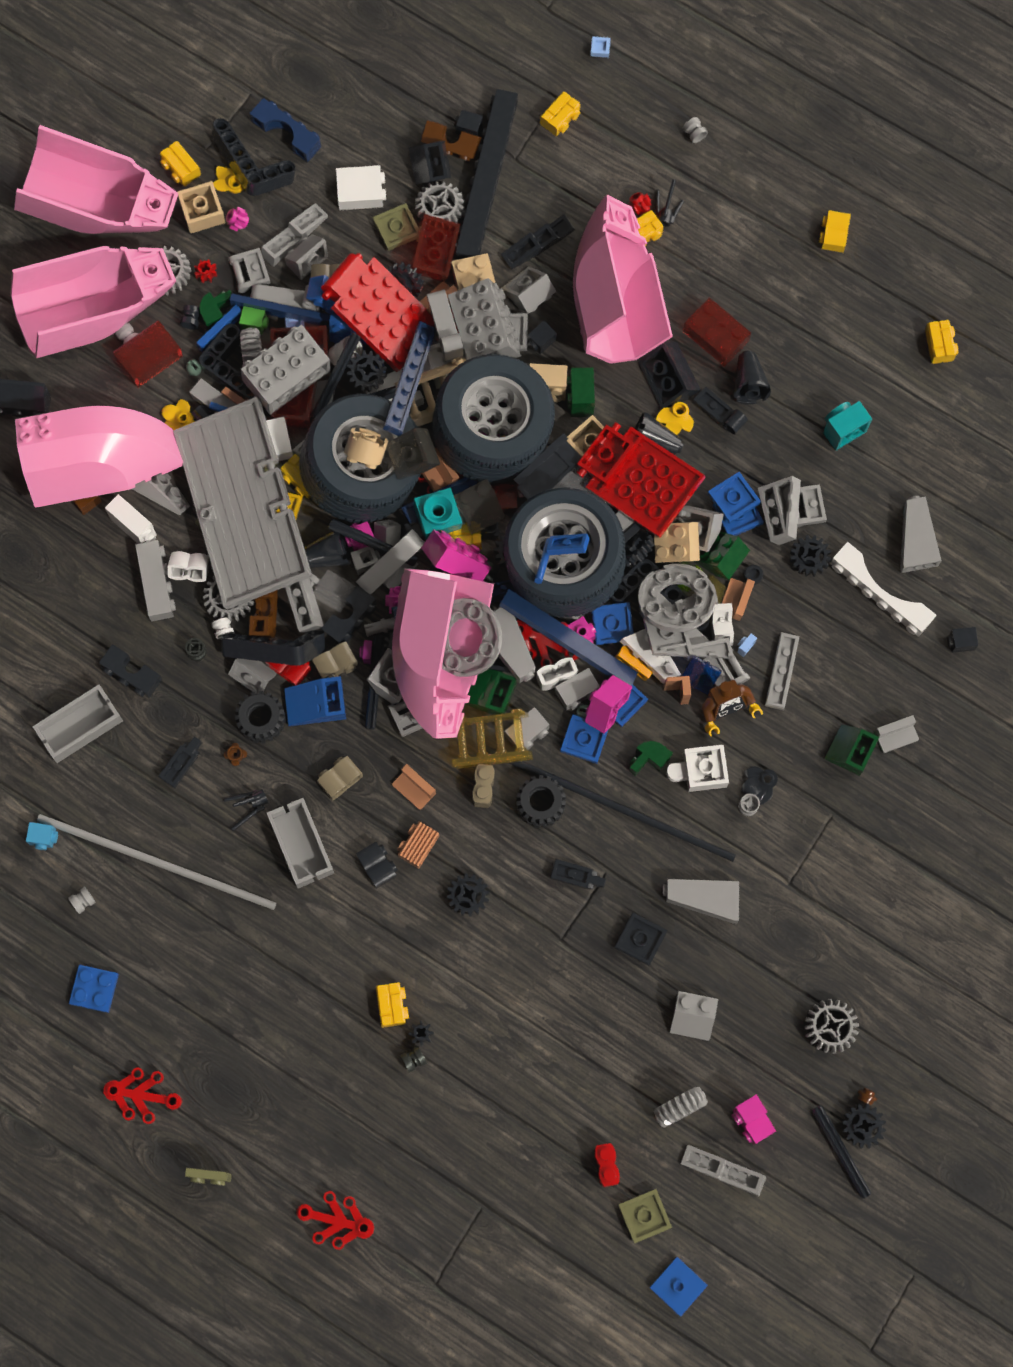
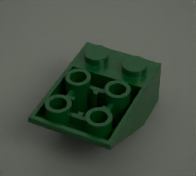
(492, 692)

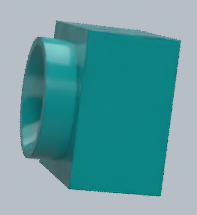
(846, 424)
(440, 501)

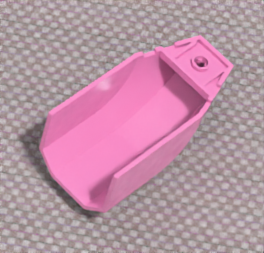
(92, 188)
(618, 287)
(86, 295)
(92, 452)
(420, 642)

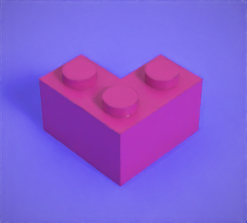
(606, 703)
(753, 1120)

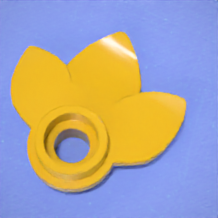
(226, 180)
(175, 414)
(676, 421)

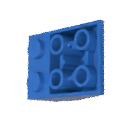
(315, 702)

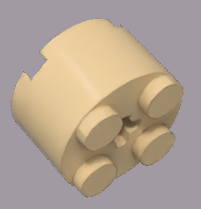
(365, 447)

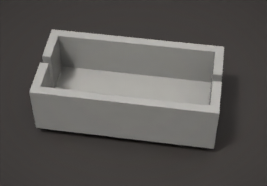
(77, 723)
(300, 843)

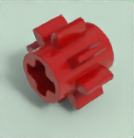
(640, 203)
(205, 271)

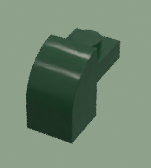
(211, 307)
(650, 752)

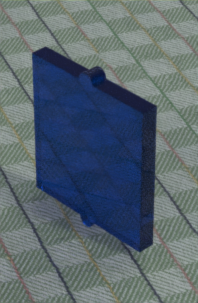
(702, 674)

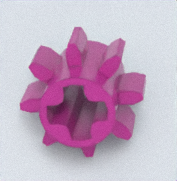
(237, 219)

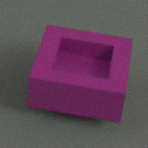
(366, 652)

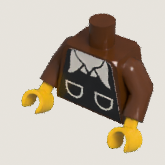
(727, 700)

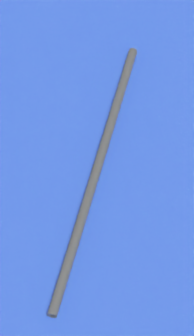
(157, 862)

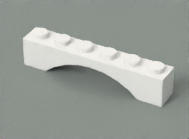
(911, 614)

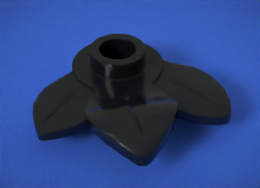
(757, 785)

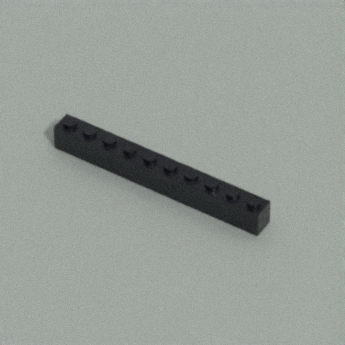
(487, 174)

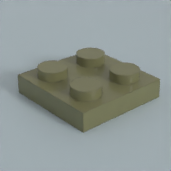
(396, 226)
(200, 1176)
(645, 1216)

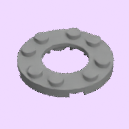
(677, 574)
(490, 645)

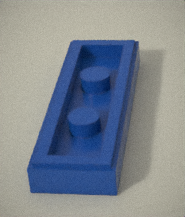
(231, 317)

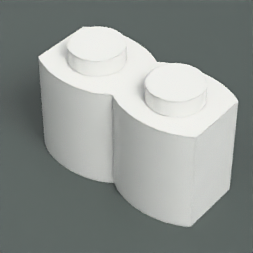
(187, 566)
(552, 675)

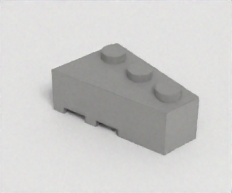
(781, 508)

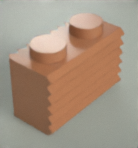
(418, 844)

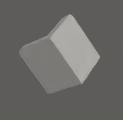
(387, 531)

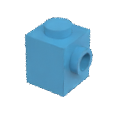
(41, 835)

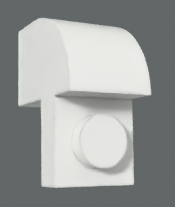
(722, 622)

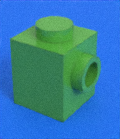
(253, 319)

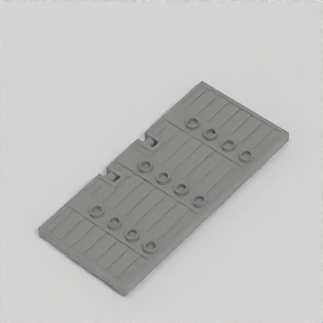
(238, 503)

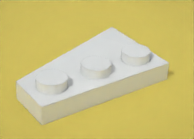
(660, 665)

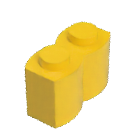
(835, 231)

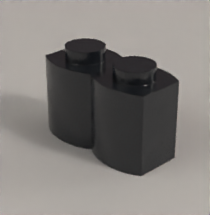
(376, 864)

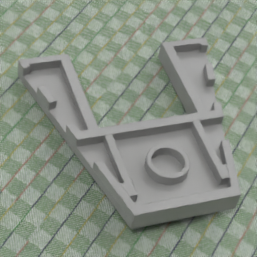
(678, 643)

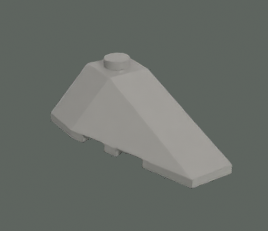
(162, 492)
(708, 524)

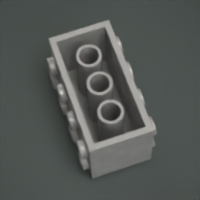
(484, 320)
(285, 369)

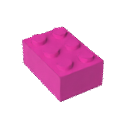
(456, 556)

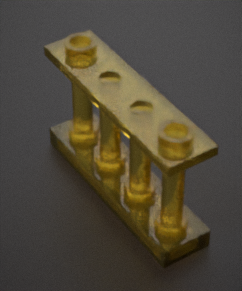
(501, 755)

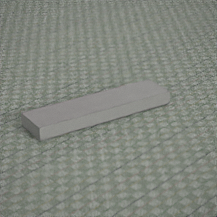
(782, 671)

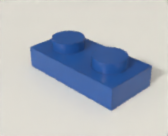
(567, 544)

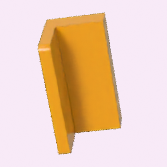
(625, 655)

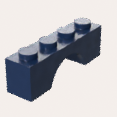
(268, 117)

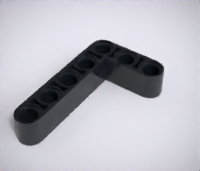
(253, 180)
(219, 364)
(638, 576)
(274, 650)

